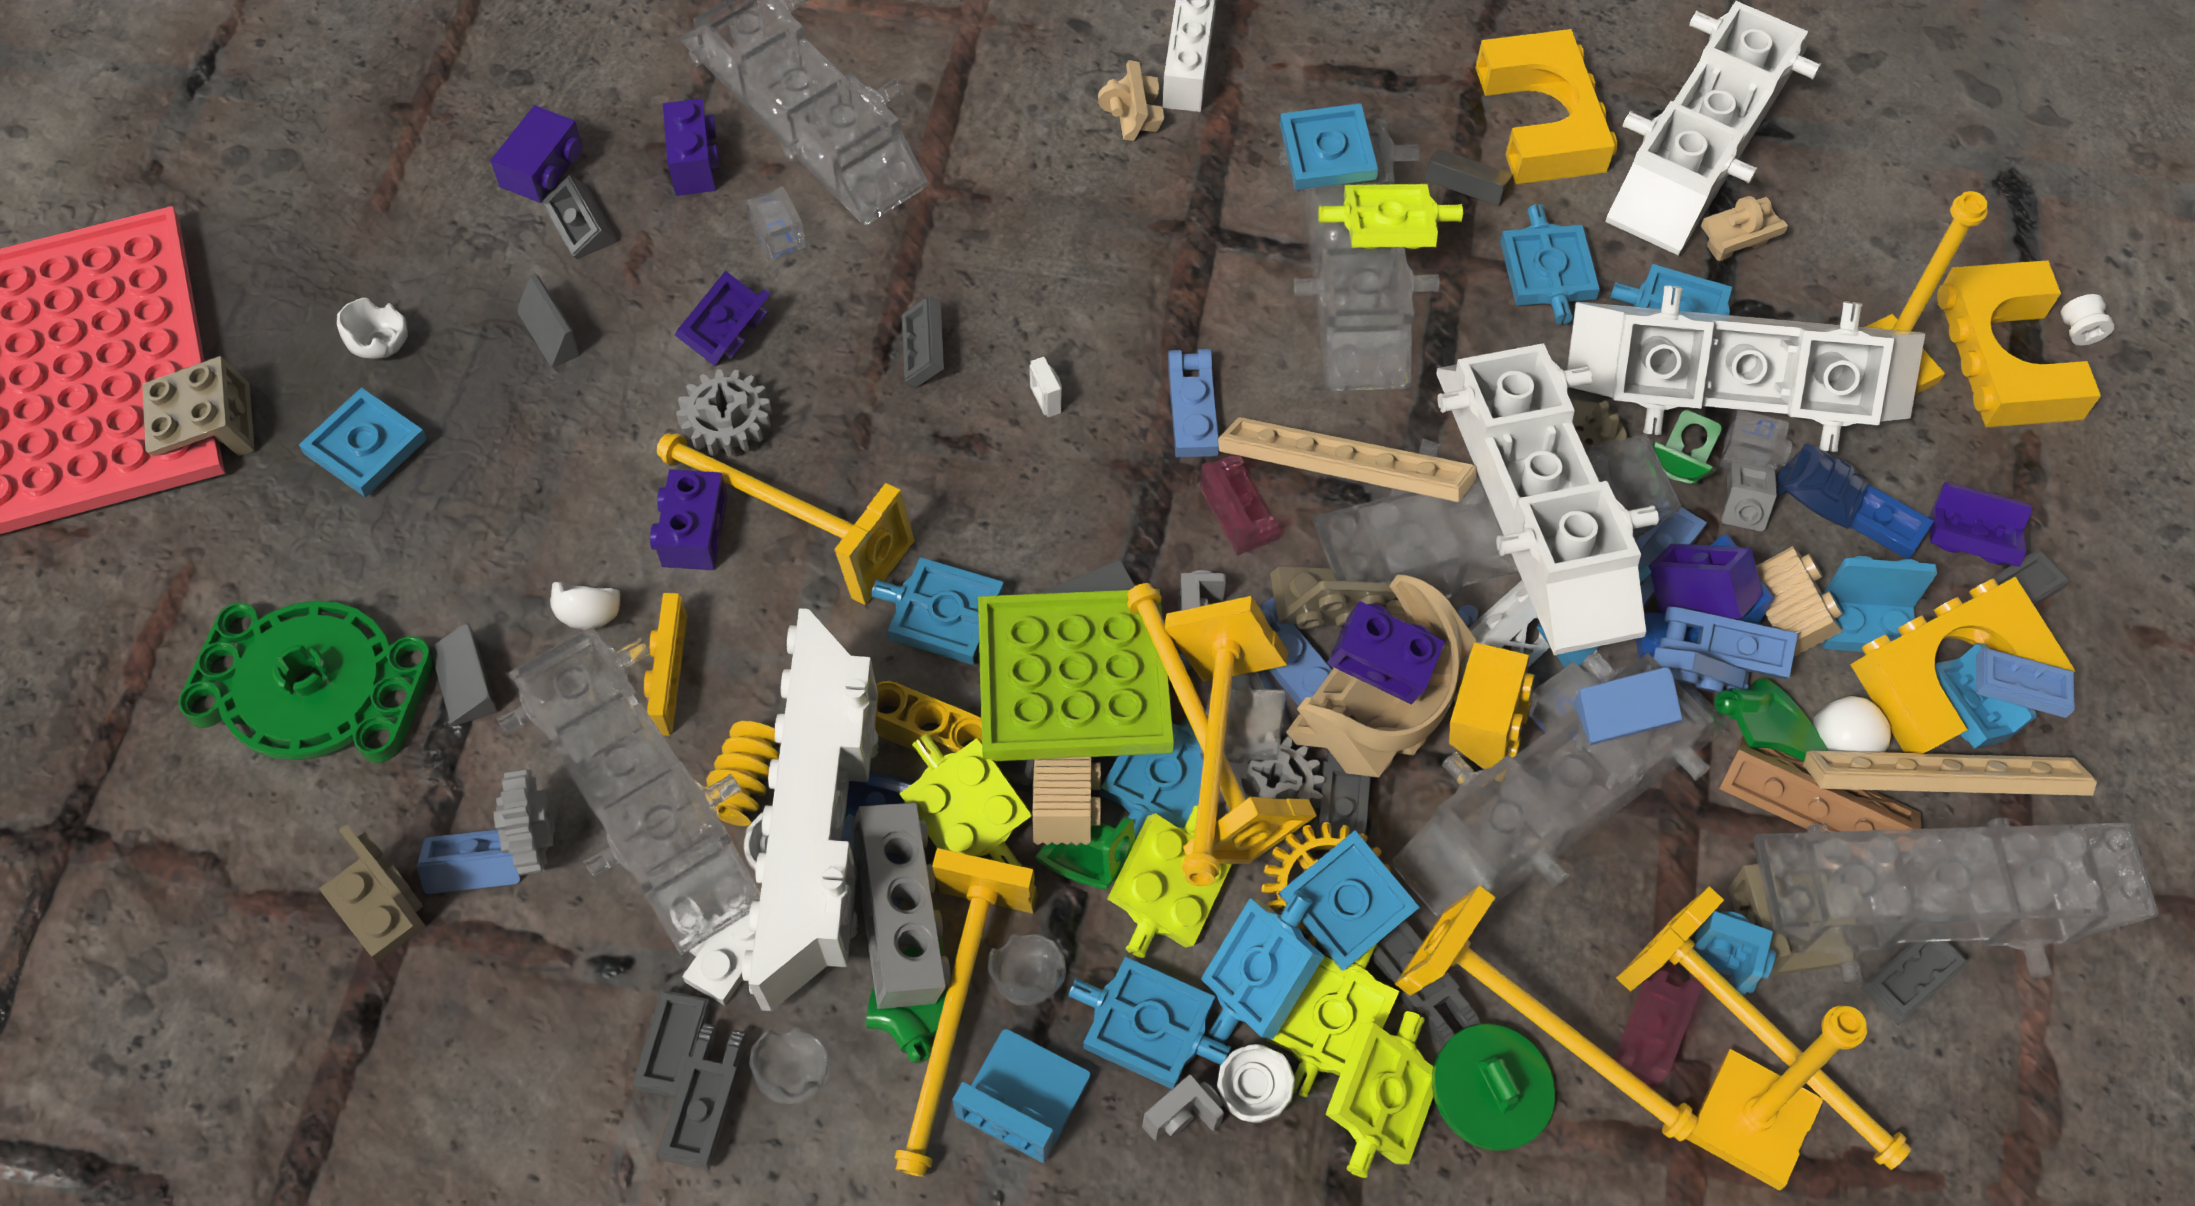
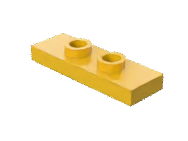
(667, 649)

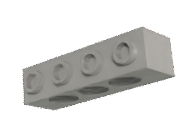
(896, 977)

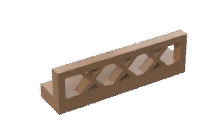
(1788, 790)

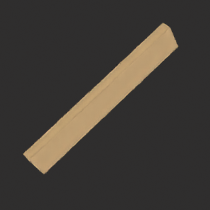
(1349, 459)
(1949, 773)

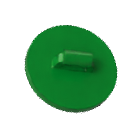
(1493, 1087)

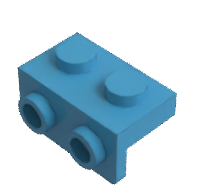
(1986, 718)
(1736, 949)

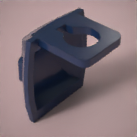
(1823, 484)

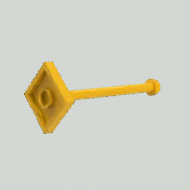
(1966, 211)
(867, 548)
(1219, 644)
(1253, 823)
(985, 885)
(1449, 945)
(1675, 945)
(1763, 1117)

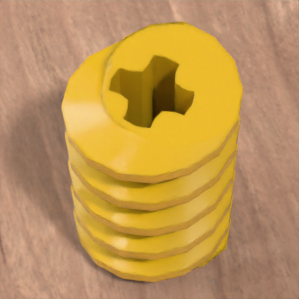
(745, 759)

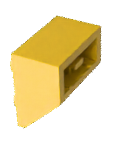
(1491, 705)

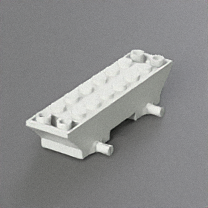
(1707, 125)
(1747, 363)
(1553, 511)
(807, 868)

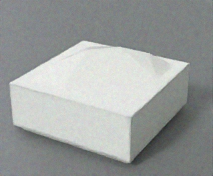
(1045, 386)

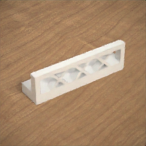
(1506, 621)

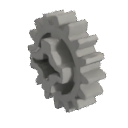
(703, 410)
(1257, 775)
(524, 821)

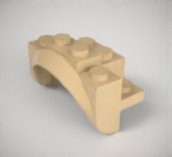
(1370, 726)

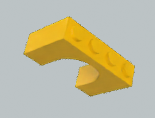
(1556, 67)
(2003, 386)
(1903, 673)

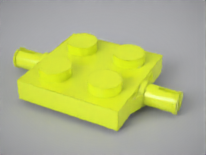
(1390, 215)
(966, 801)
(1155, 886)
(1328, 1016)
(1383, 1093)

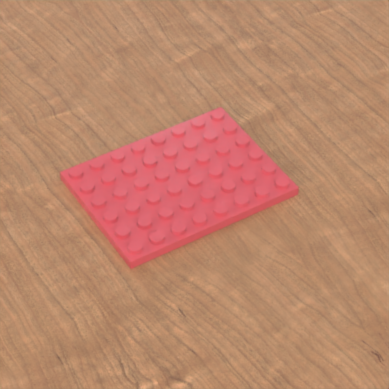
(78, 339)

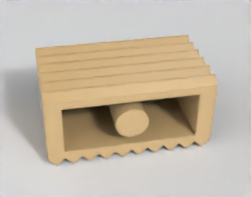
(1798, 599)
(1064, 801)

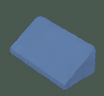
(1628, 705)
(465, 863)

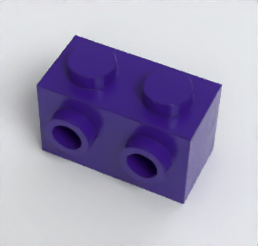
(689, 146)
(537, 154)
(689, 519)
(1706, 579)
(1386, 652)

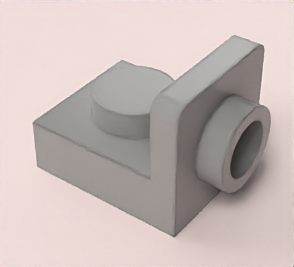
(1749, 496)
(1200, 588)
(1173, 1110)

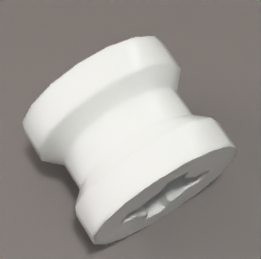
(2087, 319)

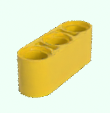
(918, 709)

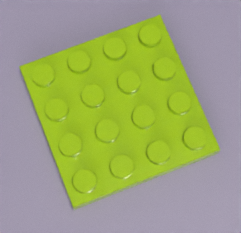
(1070, 678)

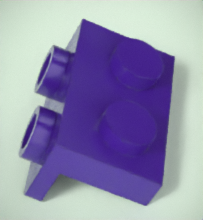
(721, 318)
(1979, 524)

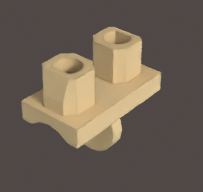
(1129, 99)
(1744, 226)

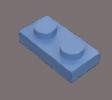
(1700, 670)

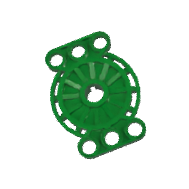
(319, 712)

